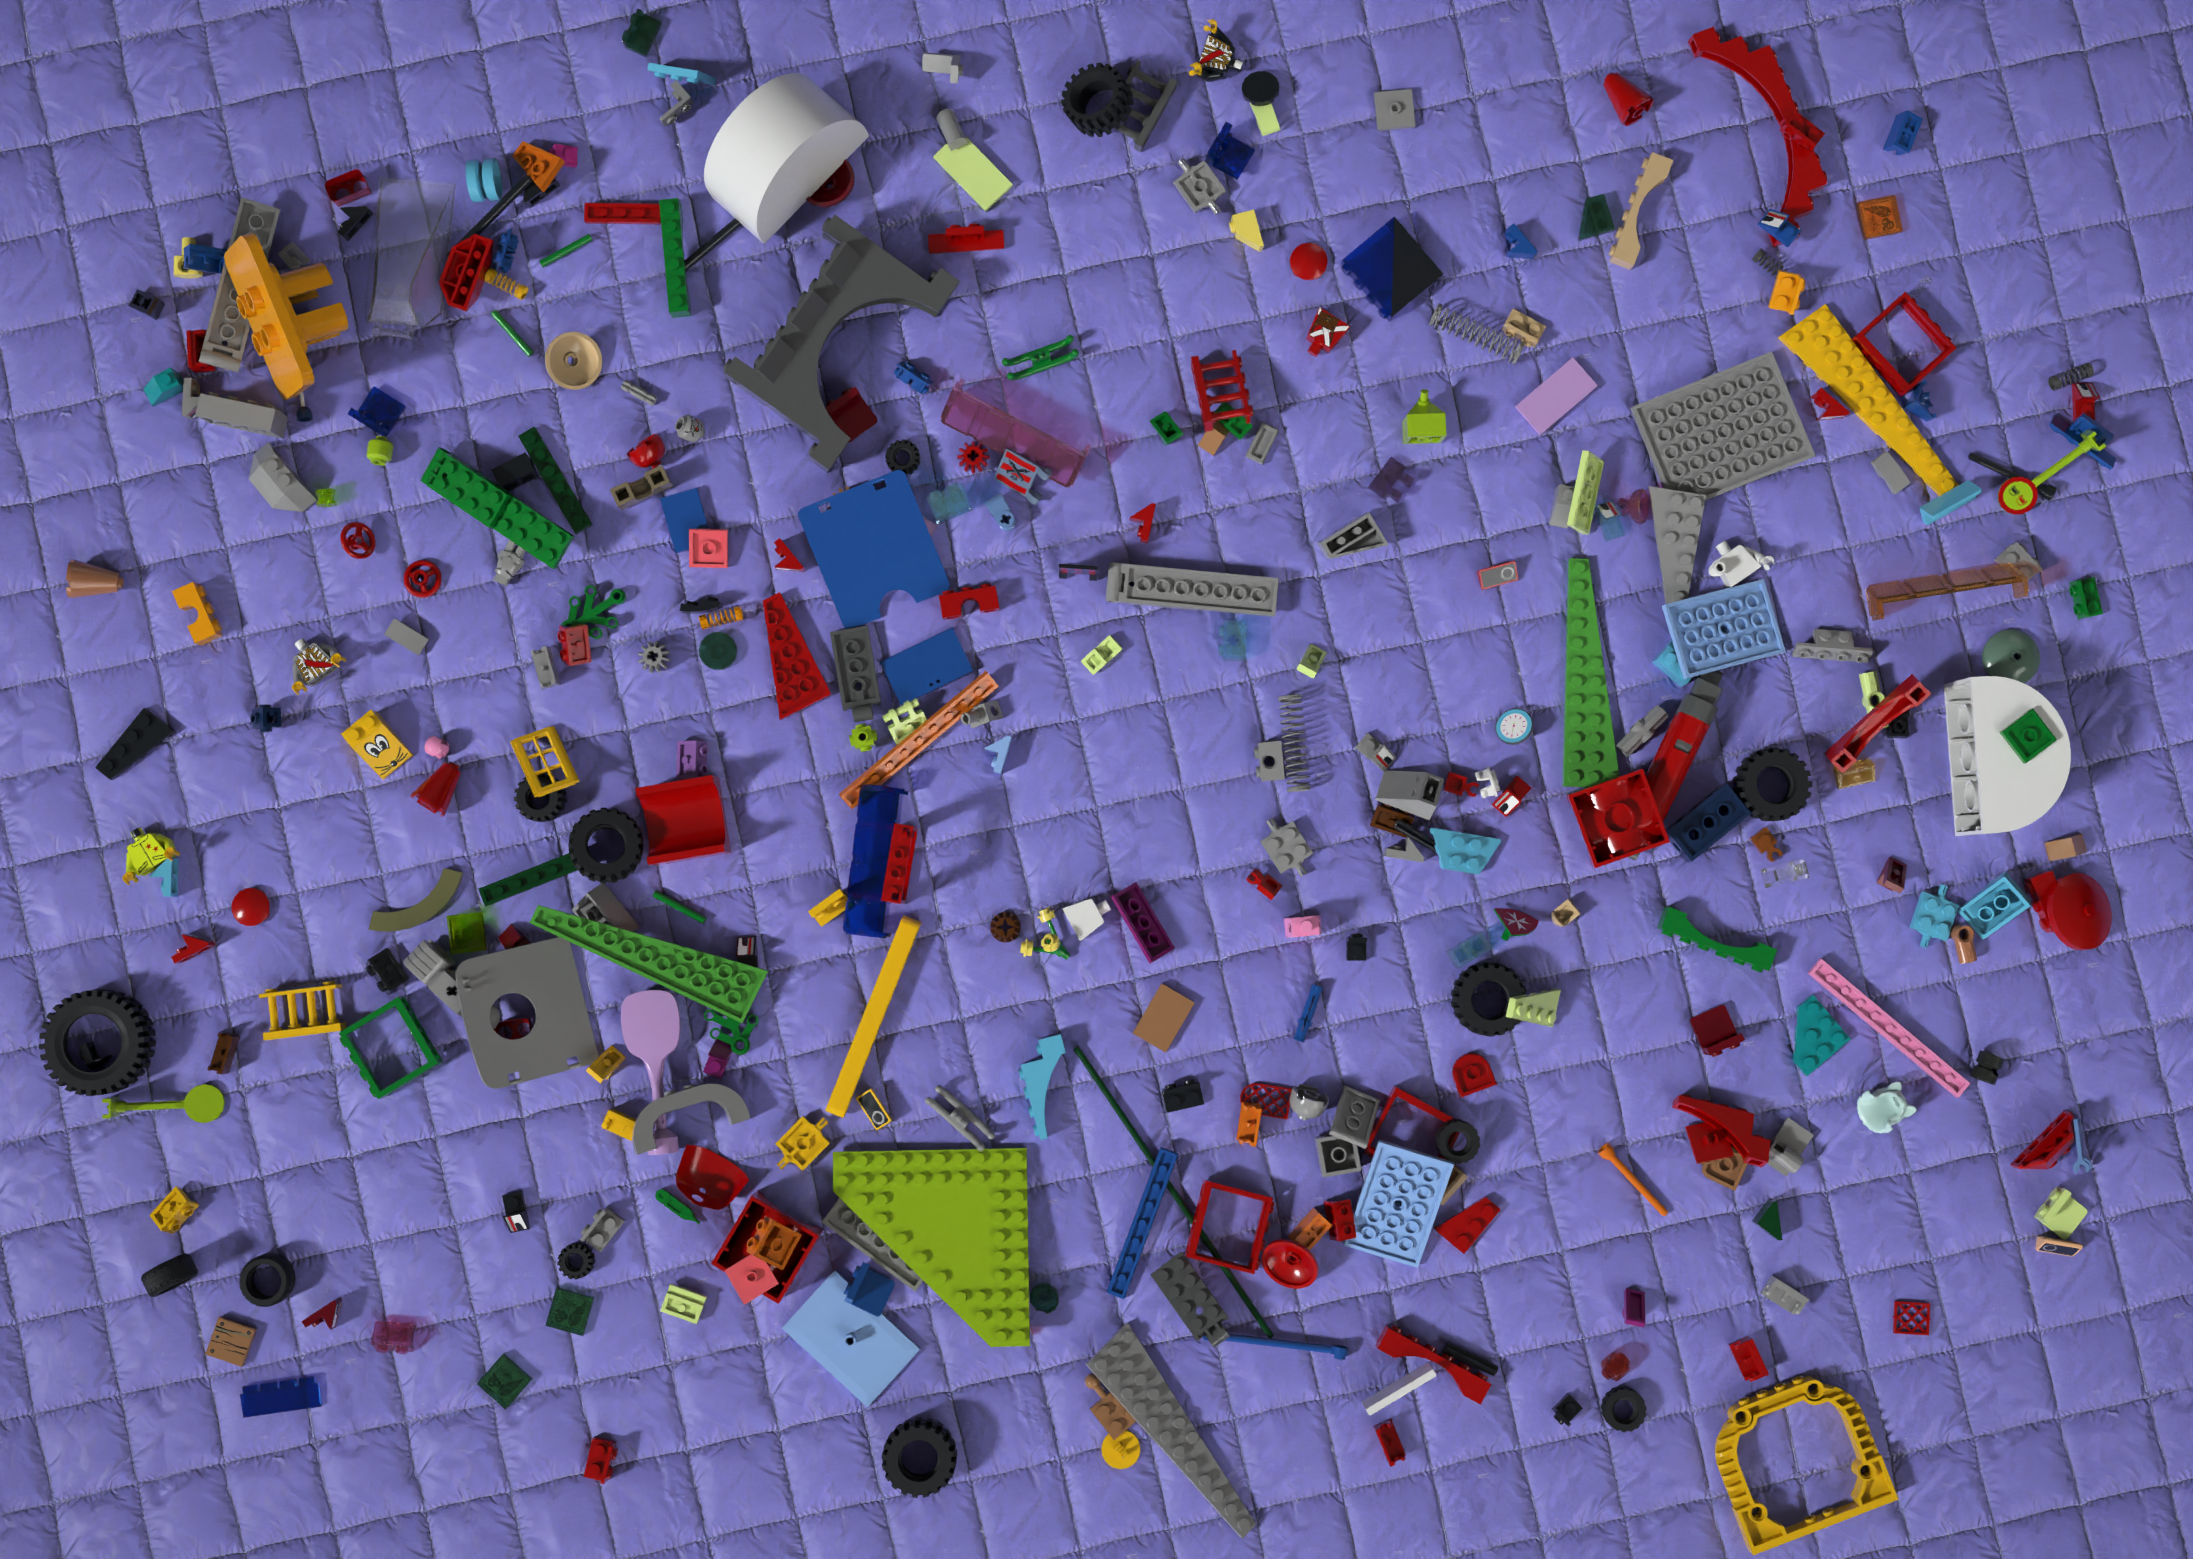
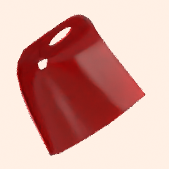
(712, 1172)

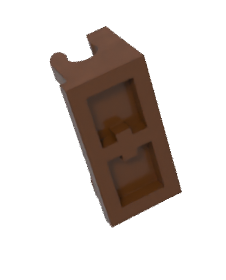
(224, 1052)

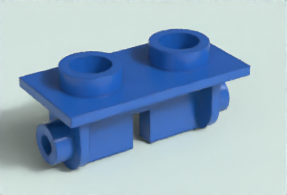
(907, 372)

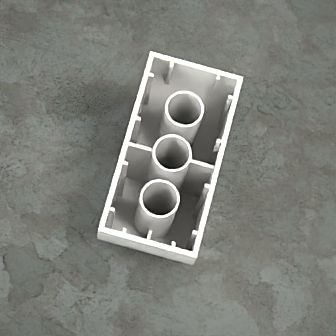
(778, 152)
(1987, 777)

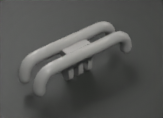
(960, 1117)

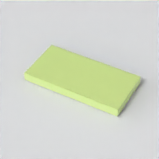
(974, 173)
(1585, 492)

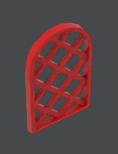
(1268, 1094)

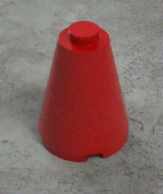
(1626, 98)
(438, 789)

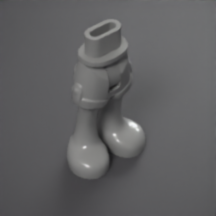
(509, 563)

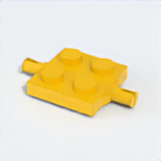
(802, 1143)

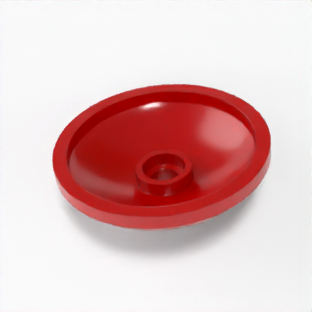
(1290, 1264)

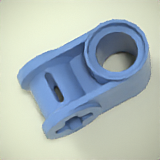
(999, 510)

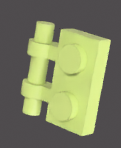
(902, 728)

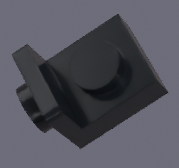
(1356, 947)
(1566, 1409)

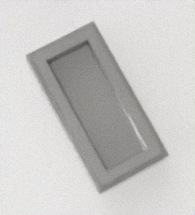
(1262, 443)

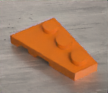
(538, 164)

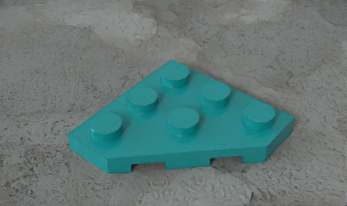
(1815, 1035)

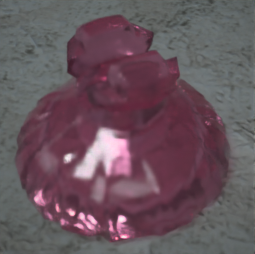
(1636, 506)

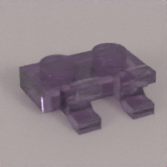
(1387, 477)

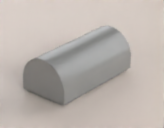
(951, 129)

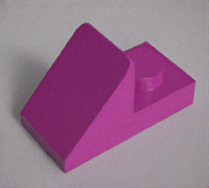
(718, 1059)

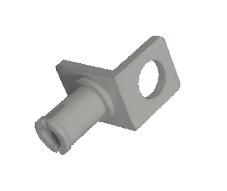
(982, 714)

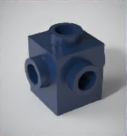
(265, 718)

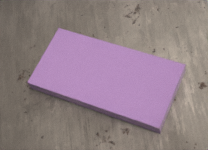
(1556, 396)

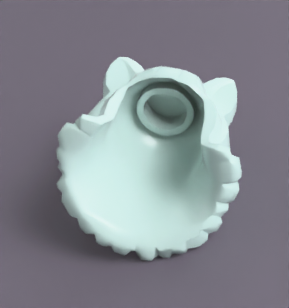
(1883, 1108)

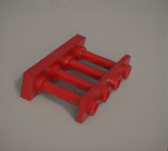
(1206, 401)

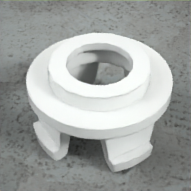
(1492, 789)

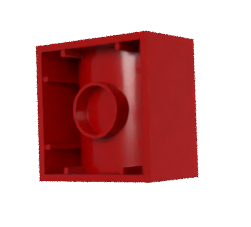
(684, 820)
(735, 1244)

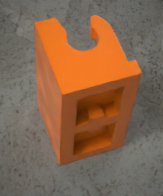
(1249, 1123)
(1310, 1229)

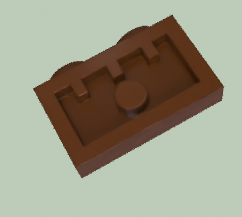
(1386, 816)

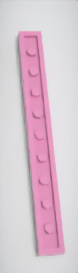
(1888, 1028)

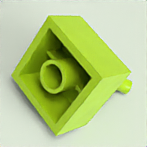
(1424, 422)

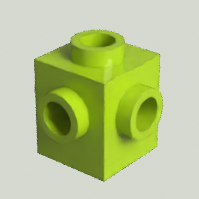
(868, 743)

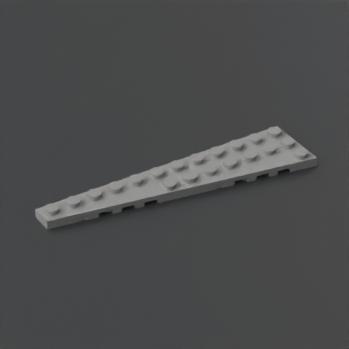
(1142, 1391)

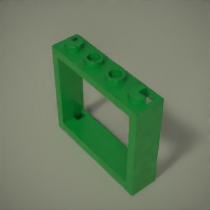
(418, 1033)

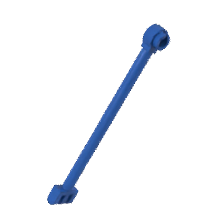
(1339, 1352)

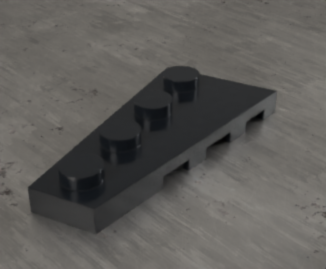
(138, 739)

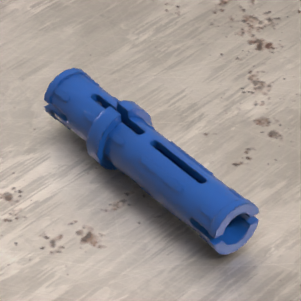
(1301, 1035)

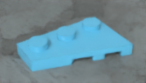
(678, 74)

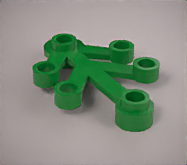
(590, 615)
(734, 1026)

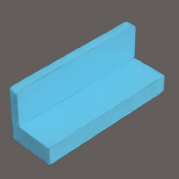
(1949, 502)

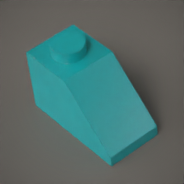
(164, 386)

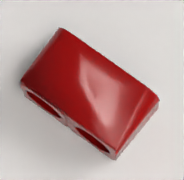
(341, 181)
(514, 1026)

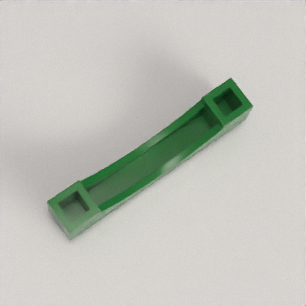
(674, 260)
(1675, 923)

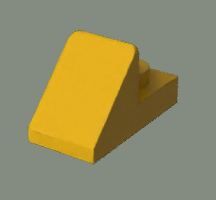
(605, 1064)

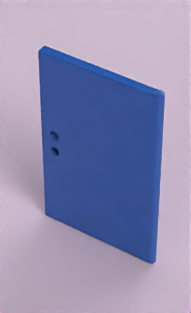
(924, 664)

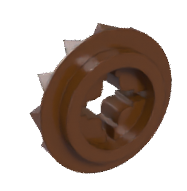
(1012, 933)

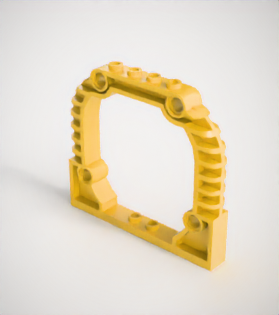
(1871, 1487)

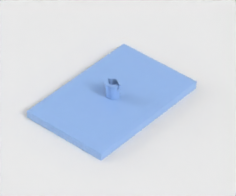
(1723, 628)
(1399, 1203)
(877, 1346)

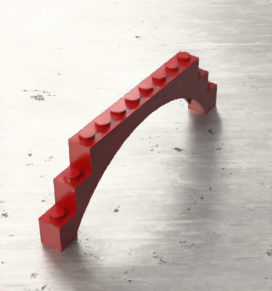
(1766, 76)

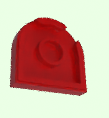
(1472, 1074)

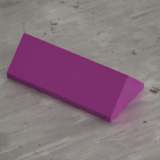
(1142, 922)

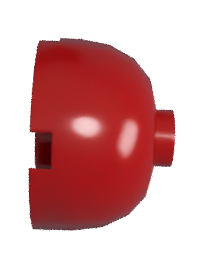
(648, 452)

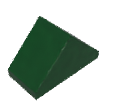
(1769, 1219)

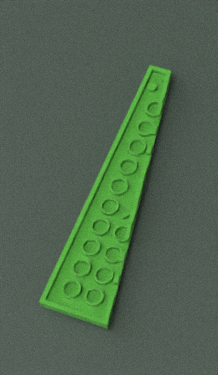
(701, 976)

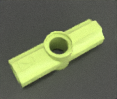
(1870, 687)

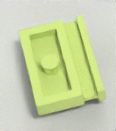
(683, 1303)

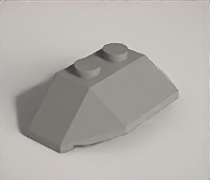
(279, 482)

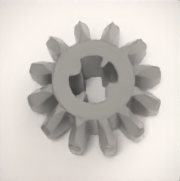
(651, 664)

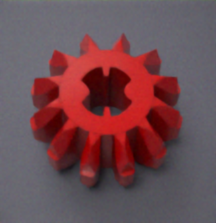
(968, 453)

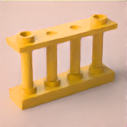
(314, 1026)

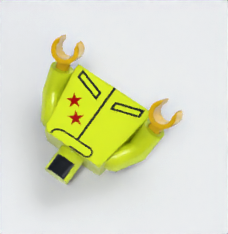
(147, 854)

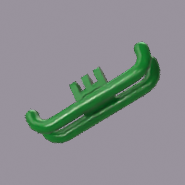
(1041, 359)

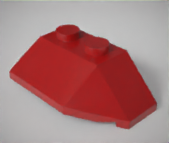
(466, 271)
(2048, 1145)

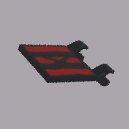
(1078, 569)

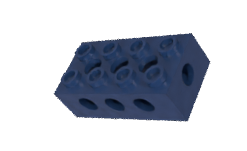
(1718, 826)

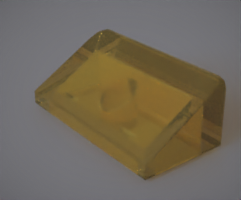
(1857, 774)

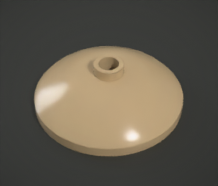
(585, 364)

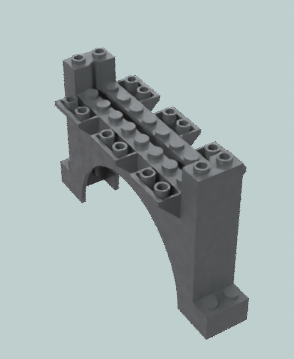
(853, 279)

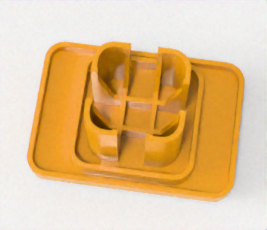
(267, 304)

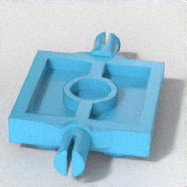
(1934, 916)

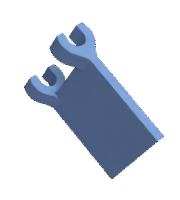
(2082, 1159)

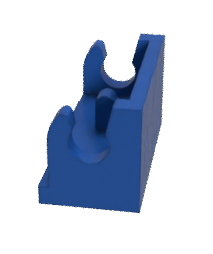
(1903, 132)
(204, 258)

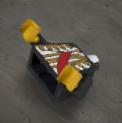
(1216, 56)

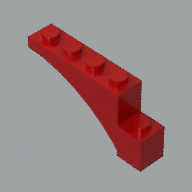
(1732, 1123)

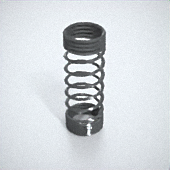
(1759, 255)
(2055, 383)

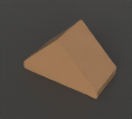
(1213, 439)
(2065, 847)

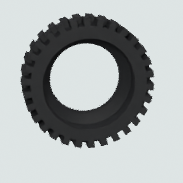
(134, 1045)

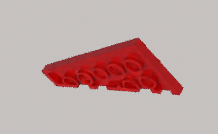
(793, 666)

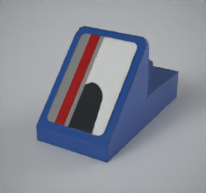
(1777, 226)

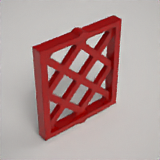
(1904, 1324)

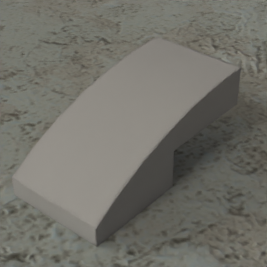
(1891, 472)
(406, 636)

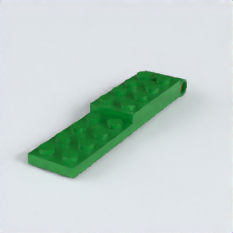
(496, 507)

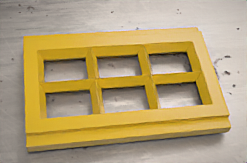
(560, 752)

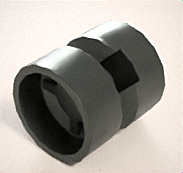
(1987, 1067)

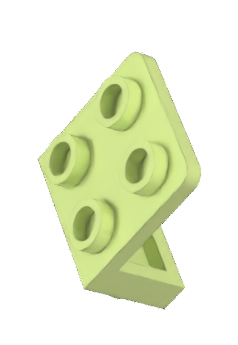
(2061, 1213)

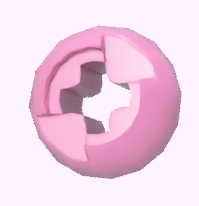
(436, 747)

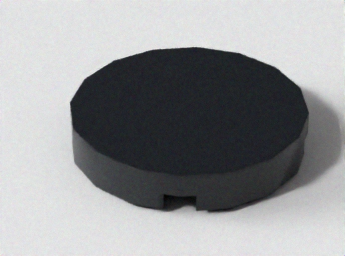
(1260, 88)

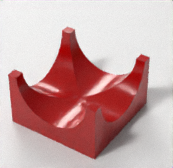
(1618, 818)

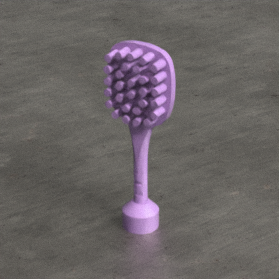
(653, 1032)

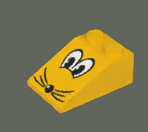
(377, 744)

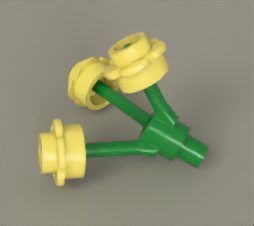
(1050, 942)

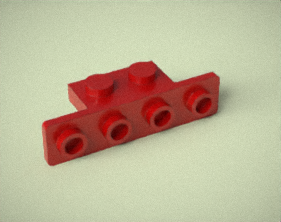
(965, 239)

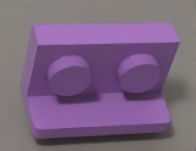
(691, 759)

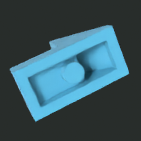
(169, 872)

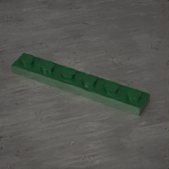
(555, 480)
(527, 879)

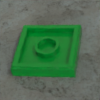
(2028, 735)

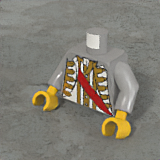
(313, 664)

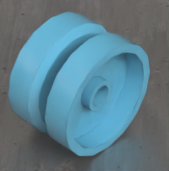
(484, 180)

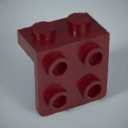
(851, 413)
(1715, 1031)

